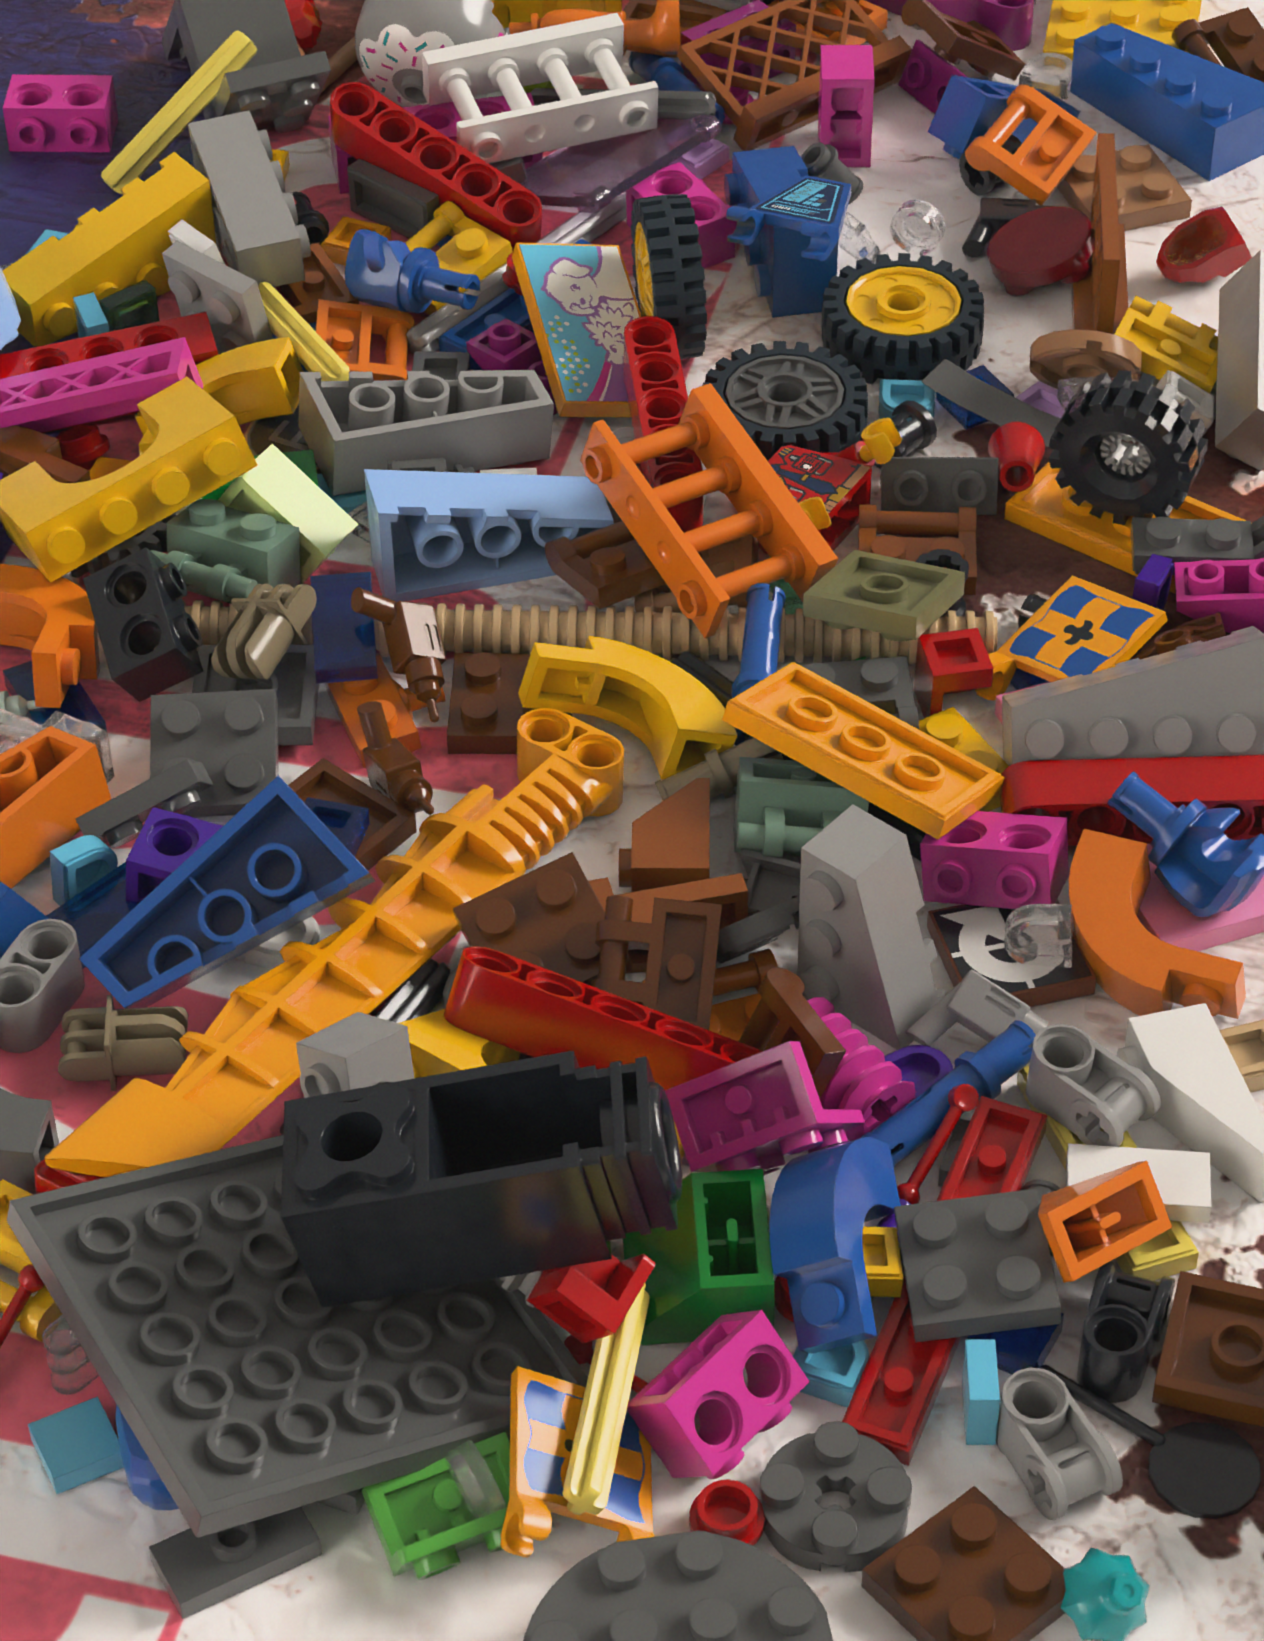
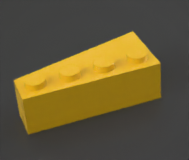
(109, 250)

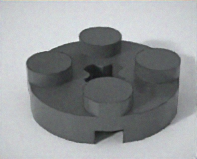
(841, 1462)

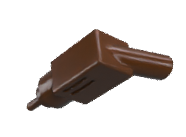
(411, 642)
(391, 765)

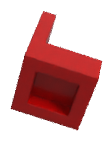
(949, 665)
(591, 1296)

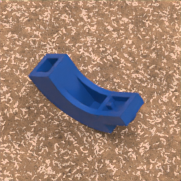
(818, 1238)

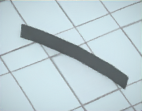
(989, 401)

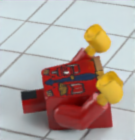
(835, 483)

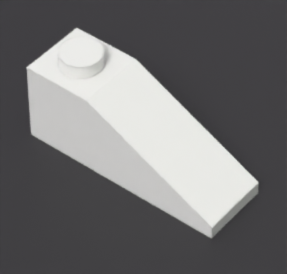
(1200, 1090)

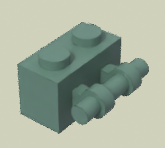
(230, 550)
(784, 805)

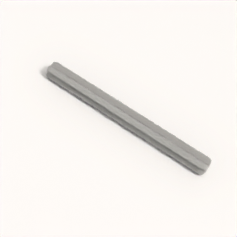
(580, 226)

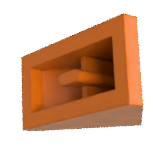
(1102, 1218)

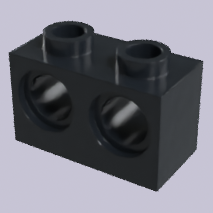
(135, 610)

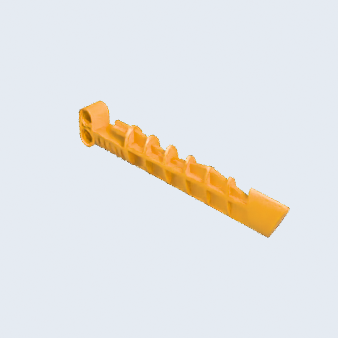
(251, 1045)

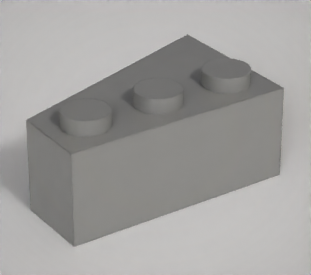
(862, 927)

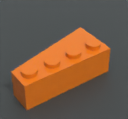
(42, 793)

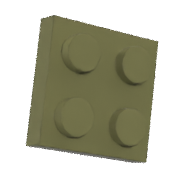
(883, 595)

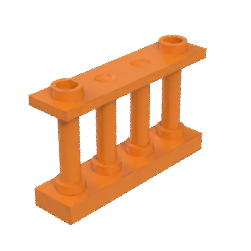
(738, 471)

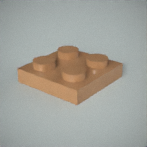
(1144, 188)

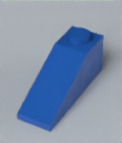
(972, 108)

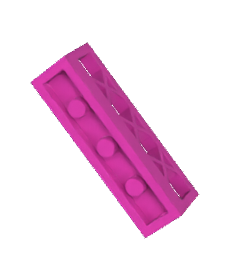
(94, 386)

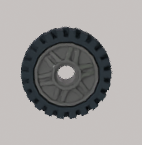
(793, 397)

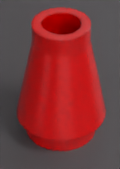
(1018, 453)

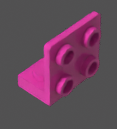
(756, 1113)

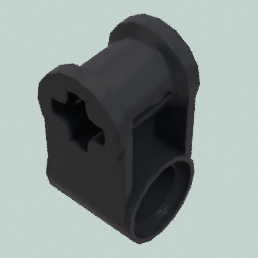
(1121, 1332)

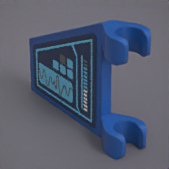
(807, 205)

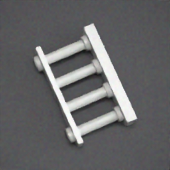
(533, 58)

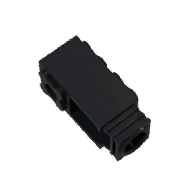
(475, 1174)

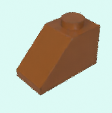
(670, 841)

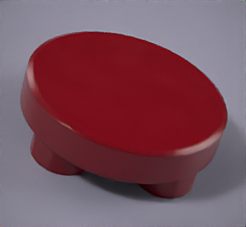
(1042, 249)

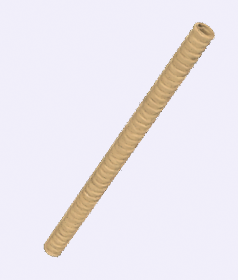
(649, 630)

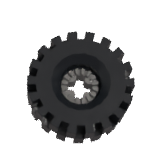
(1129, 479)

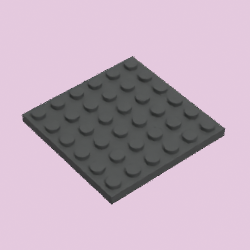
(234, 1365)

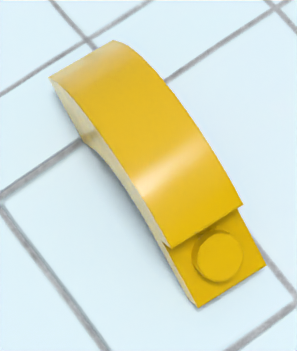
(248, 382)
(634, 690)

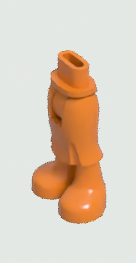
(652, 35)

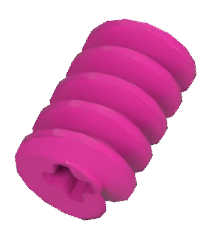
(862, 1077)

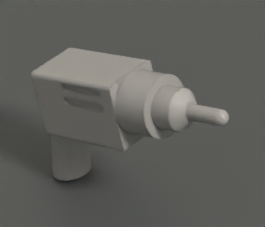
(976, 1006)

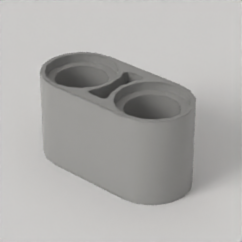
(38, 983)

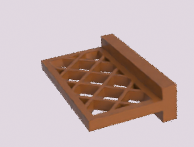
(791, 105)
(1102, 296)

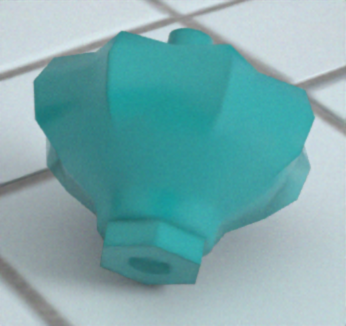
(1104, 1596)

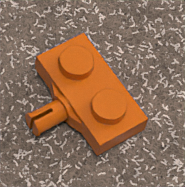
(396, 704)

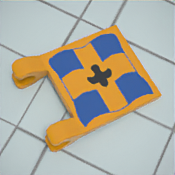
(1074, 634)
(541, 1443)

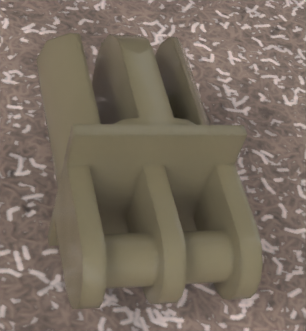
(263, 630)
(121, 1042)

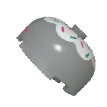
(396, 33)

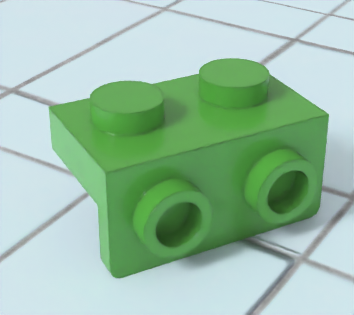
(428, 1521)

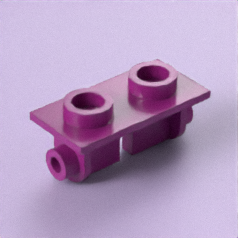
(927, 75)

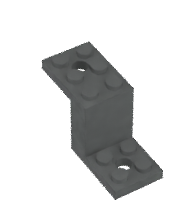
(277, 80)

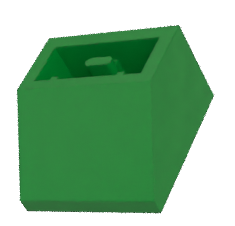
(713, 1260)

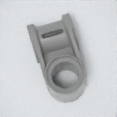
(1085, 1086)
(1056, 1455)

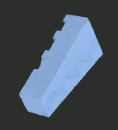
(472, 529)

